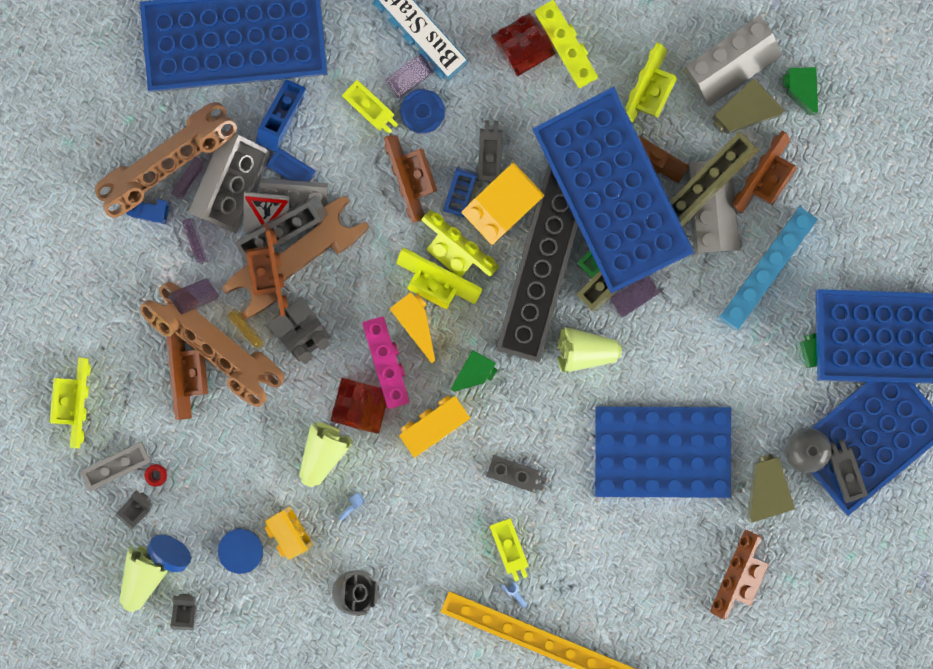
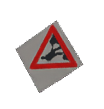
(262, 207)

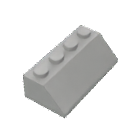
(733, 61)
(230, 172)
(716, 222)

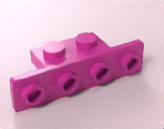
(385, 362)

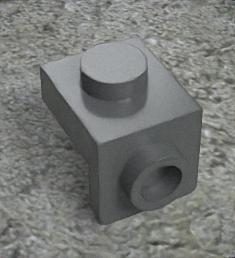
(134, 509)
(184, 612)

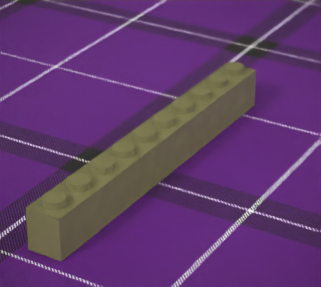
(687, 202)

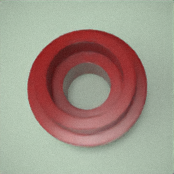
(149, 475)

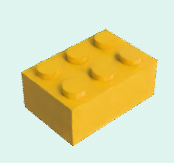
(433, 425)

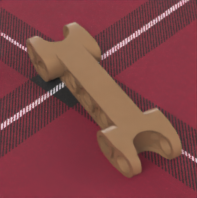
(199, 135)
(325, 235)
(240, 367)

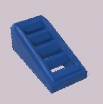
(466, 173)

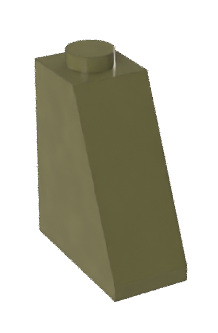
(747, 108)
(768, 490)

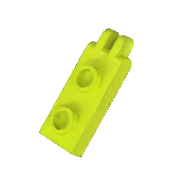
(369, 107)
(509, 547)

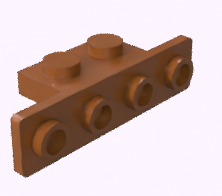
(664, 162)
(412, 174)
(768, 177)
(263, 270)
(187, 376)
(741, 578)

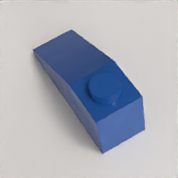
(280, 115)

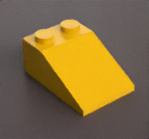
(503, 203)
(414, 319)
(288, 533)

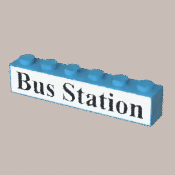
(425, 35)
(767, 268)

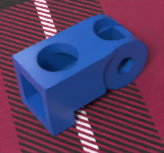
(151, 212)

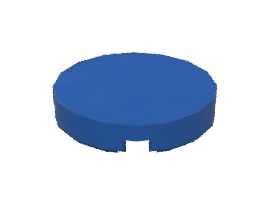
(422, 111)
(240, 551)
(169, 552)

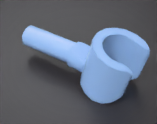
(356, 500)
(513, 590)

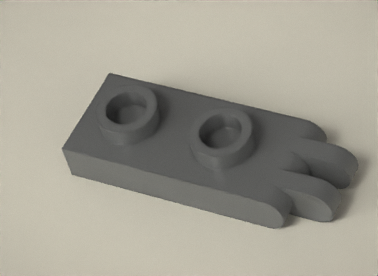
(489, 153)
(847, 472)
(516, 474)

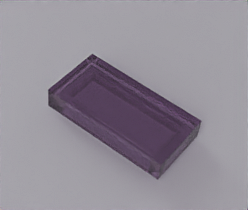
(409, 75)
(188, 178)
(195, 241)
(193, 296)
(634, 296)

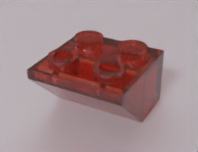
(523, 44)
(359, 406)

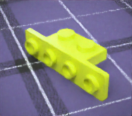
(564, 40)
(652, 87)
(454, 249)
(436, 282)
(68, 402)

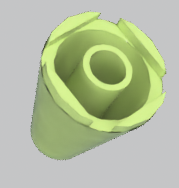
(585, 350)
(322, 452)
(139, 578)

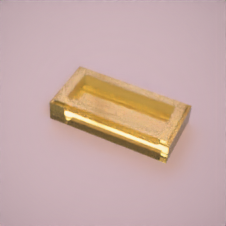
(246, 329)

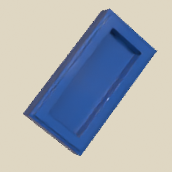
(290, 167)

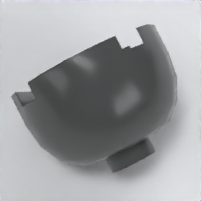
(808, 450)
(355, 592)

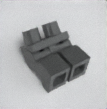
(304, 339)

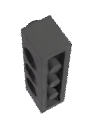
(285, 225)

